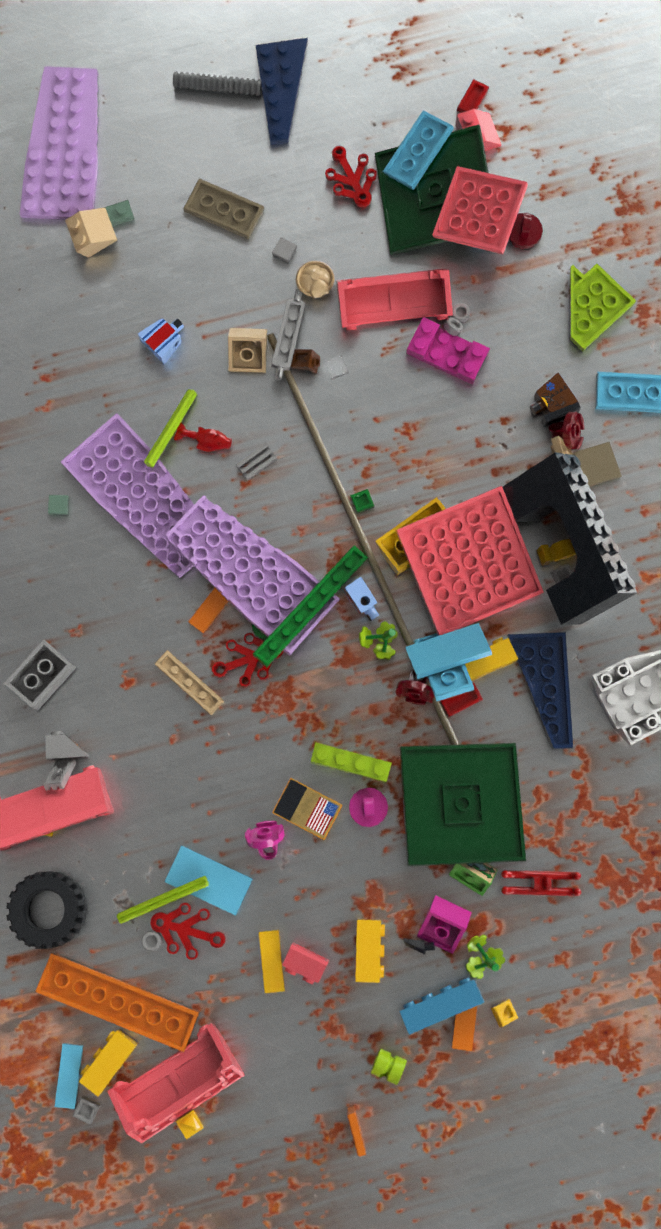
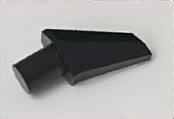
(419, 945)

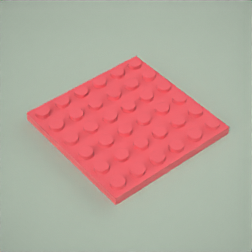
(469, 561)

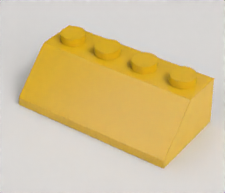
(390, 544)

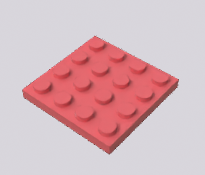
(480, 209)

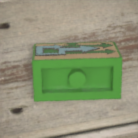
(474, 876)

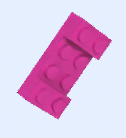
(447, 351)

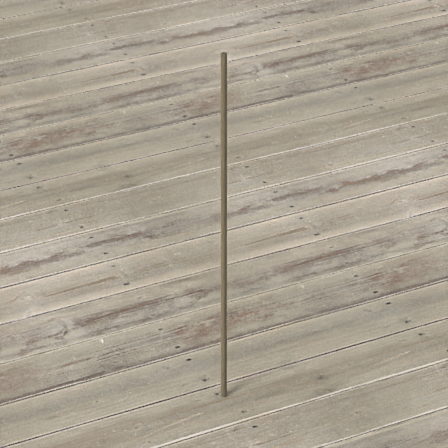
(359, 532)

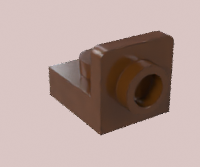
(306, 360)

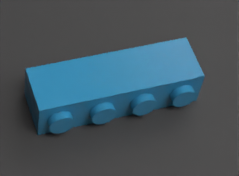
(442, 1006)

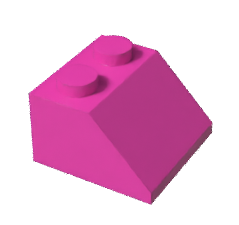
(444, 924)

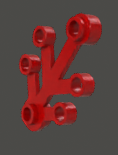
(351, 178)
(248, 658)
(184, 929)

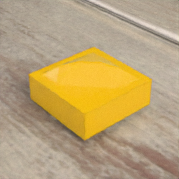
(504, 1013)
(190, 1124)

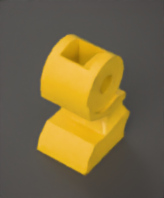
(557, 551)

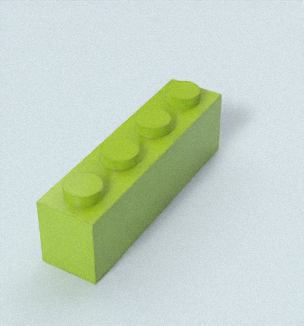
(350, 762)

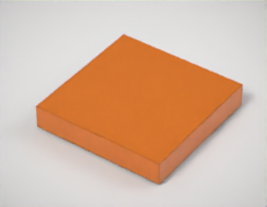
(356, 1131)

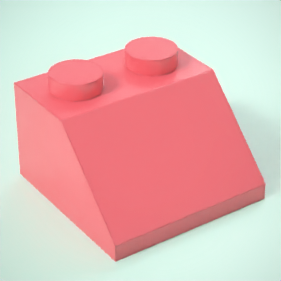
(475, 117)
(305, 963)

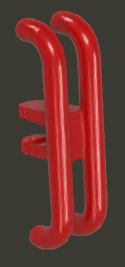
(541, 883)

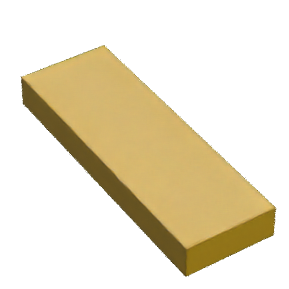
(271, 961)

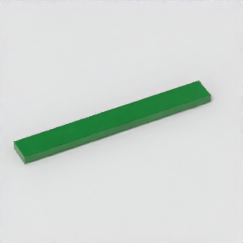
(310, 606)

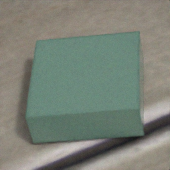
(58, 504)

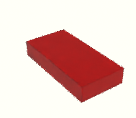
(473, 96)
(461, 702)

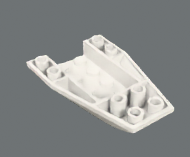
(632, 695)

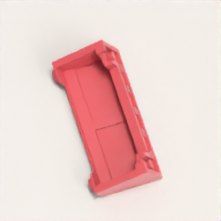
(394, 297)
(46, 811)
(175, 1085)

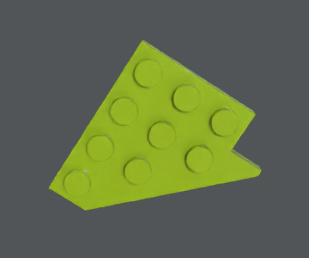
(594, 304)

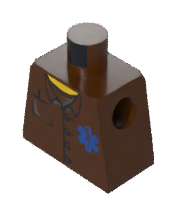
(552, 396)

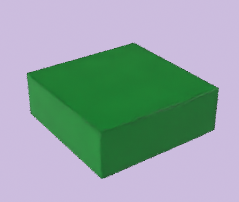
(362, 501)

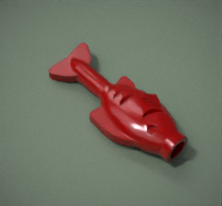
(208, 439)

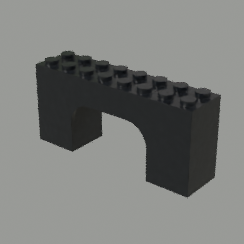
(600, 573)

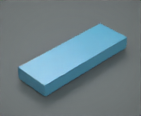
(69, 1076)

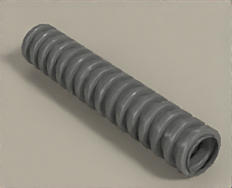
(217, 83)

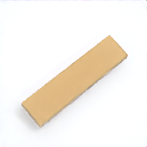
(189, 682)

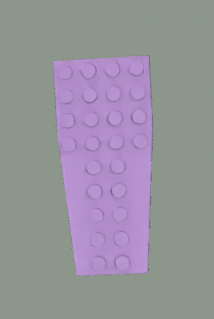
(62, 146)
(137, 496)
(245, 568)

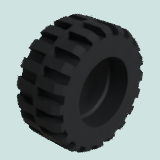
(20, 910)

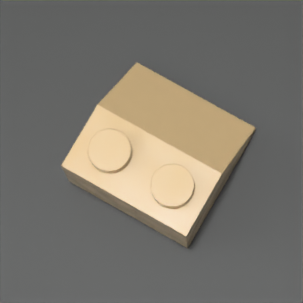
(91, 231)
(247, 350)

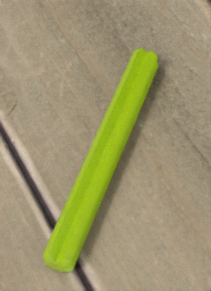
(170, 428)
(162, 899)

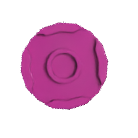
(368, 807)
(263, 836)

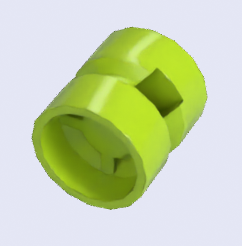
(388, 1066)

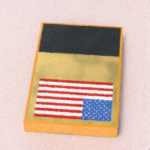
(307, 809)

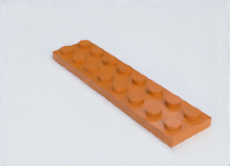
(117, 1002)

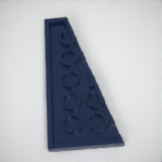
(280, 76)
(545, 671)

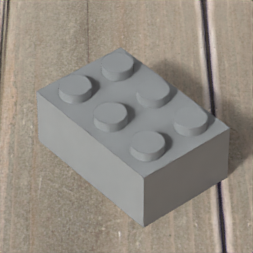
(40, 675)

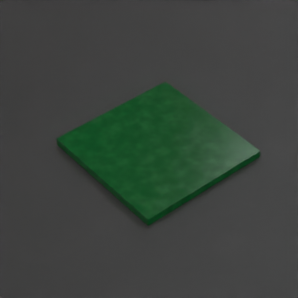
(414, 213)
(462, 804)

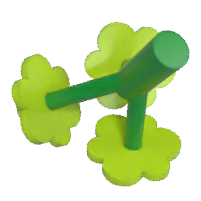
(386, 633)
(492, 958)

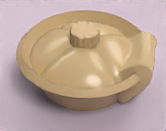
(315, 279)

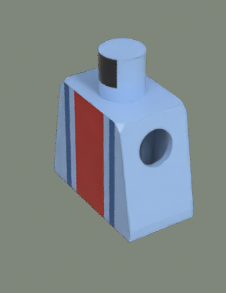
(162, 338)
(359, 590)

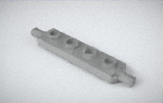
(288, 334)

